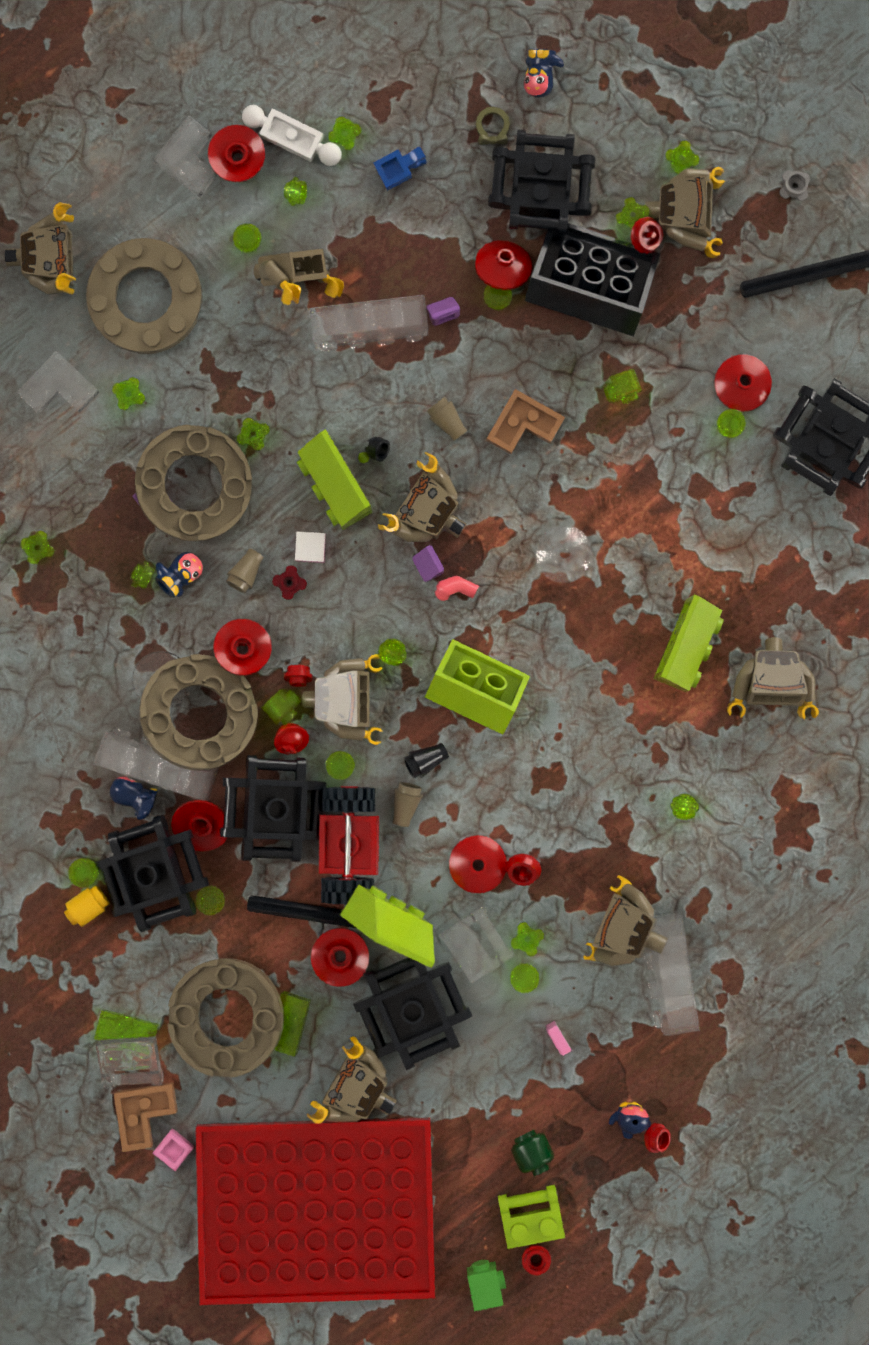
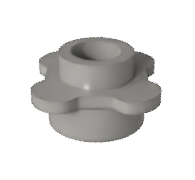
(800, 179)

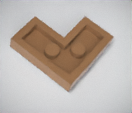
(520, 415)
(136, 1107)

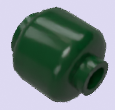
(532, 1153)

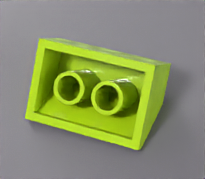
(333, 481)
(689, 644)
(477, 686)
(391, 923)

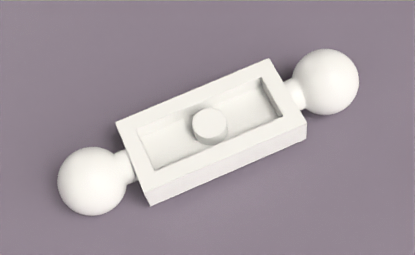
(291, 135)

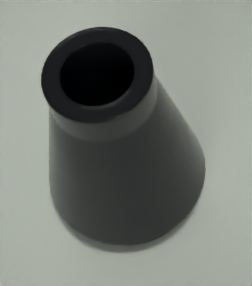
(424, 760)

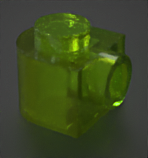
(623, 387)
(281, 706)

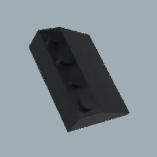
(593, 278)

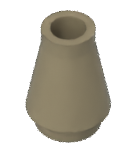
(446, 417)
(245, 571)
(406, 801)

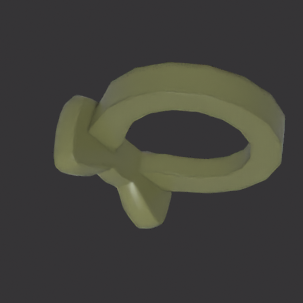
(502, 137)

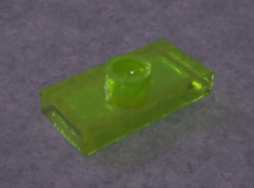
(295, 1015)
(120, 1026)

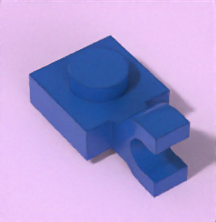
(395, 169)

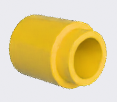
(86, 906)

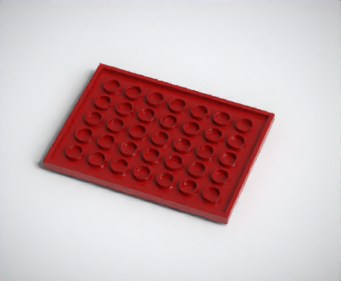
(315, 1211)

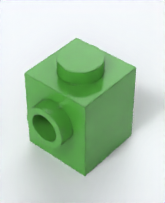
(485, 1285)

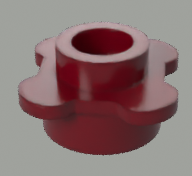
(297, 582)

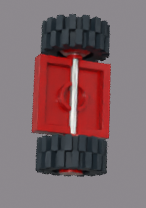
(347, 842)

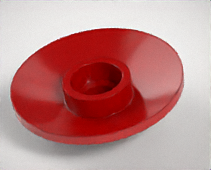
(235, 140)
(502, 273)
(733, 393)
(242, 633)
(205, 834)
(472, 849)
(339, 972)

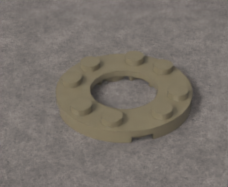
(170, 327)
(190, 441)
(183, 751)
(185, 1025)

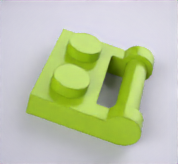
(534, 1225)

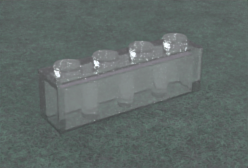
(369, 322)
(141, 762)
(672, 978)

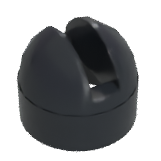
(377, 448)

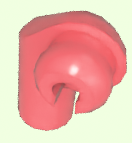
(453, 585)

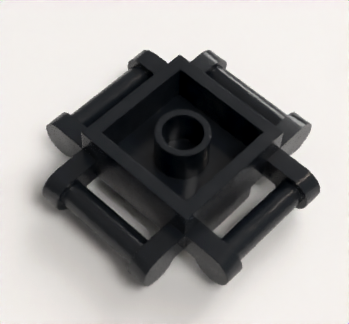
(541, 182)
(827, 438)
(273, 808)
(151, 874)
(412, 1011)

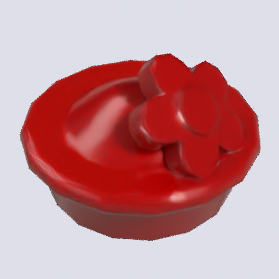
(646, 235)
(291, 739)
(523, 869)

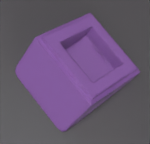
(443, 311)
(428, 564)

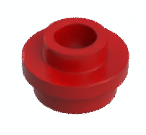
(298, 675)
(657, 1138)
(539, 1268)

